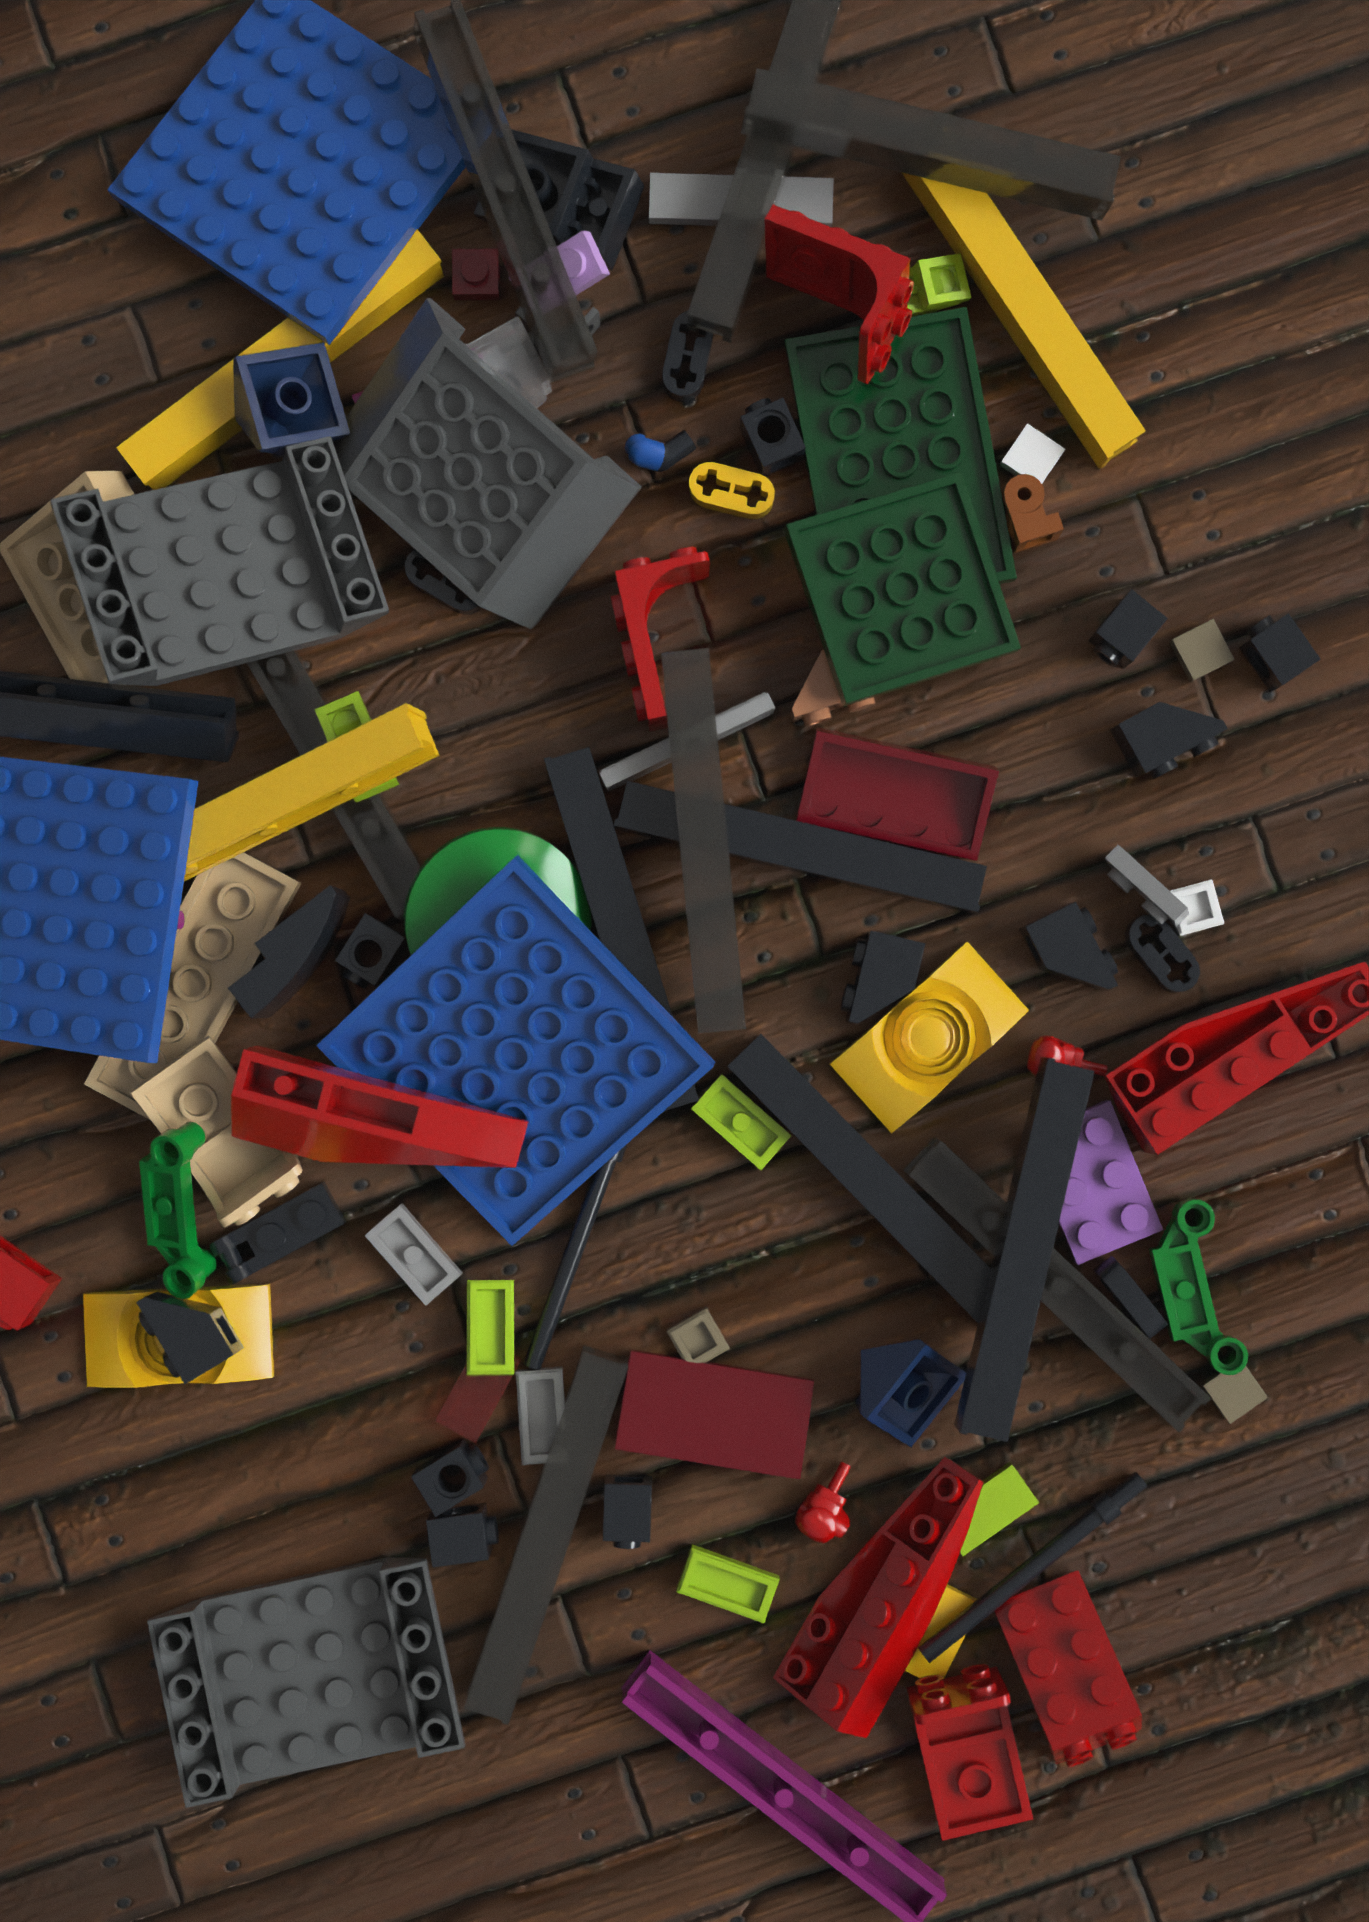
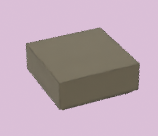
(1201, 650)
(698, 1337)
(1234, 1393)

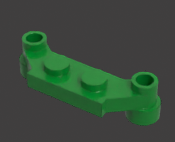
(171, 1210)
(1185, 1288)

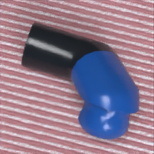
(658, 455)

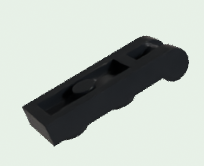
(279, 1232)

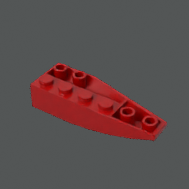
(1231, 1054)
(362, 1119)
(881, 1605)

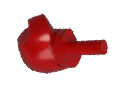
(1062, 1052)
(822, 1513)

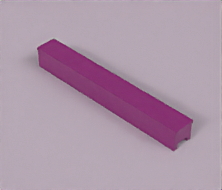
(782, 1790)

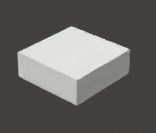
(1032, 454)
(1202, 907)

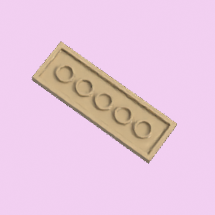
(223, 919)

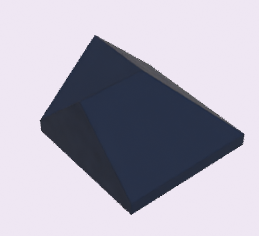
(287, 397)
(905, 1387)

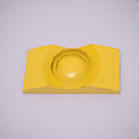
(929, 1037)
(127, 1357)

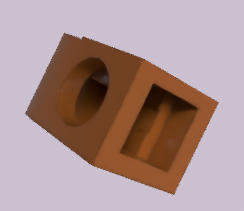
(1025, 514)

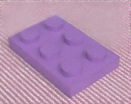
(1105, 1191)

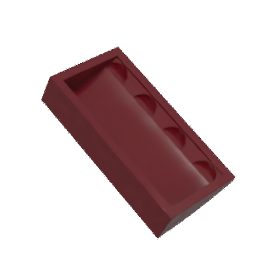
(897, 793)
(715, 1414)

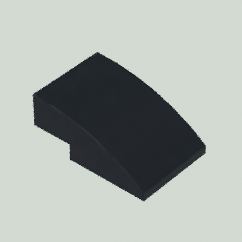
(579, 193)
(291, 954)

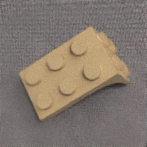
(228, 1169)

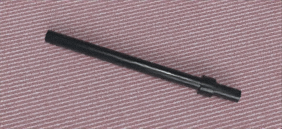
(570, 1262)
(1103, 1509)

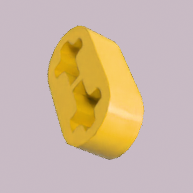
(734, 480)

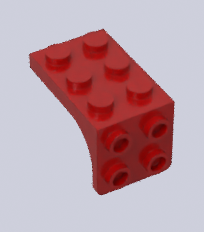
(845, 273)
(638, 590)
(1069, 1669)
(969, 1751)

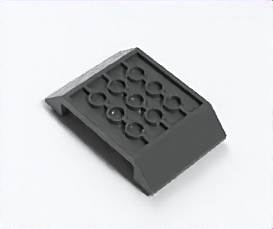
(477, 473)
(221, 567)
(304, 1675)

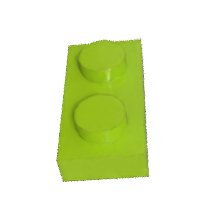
(741, 1122)

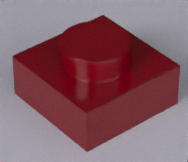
(476, 274)

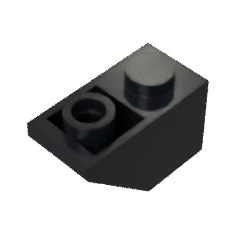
(1162, 733)
(1065, 947)
(885, 973)
(190, 1332)

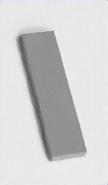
(701, 197)
(660, 753)

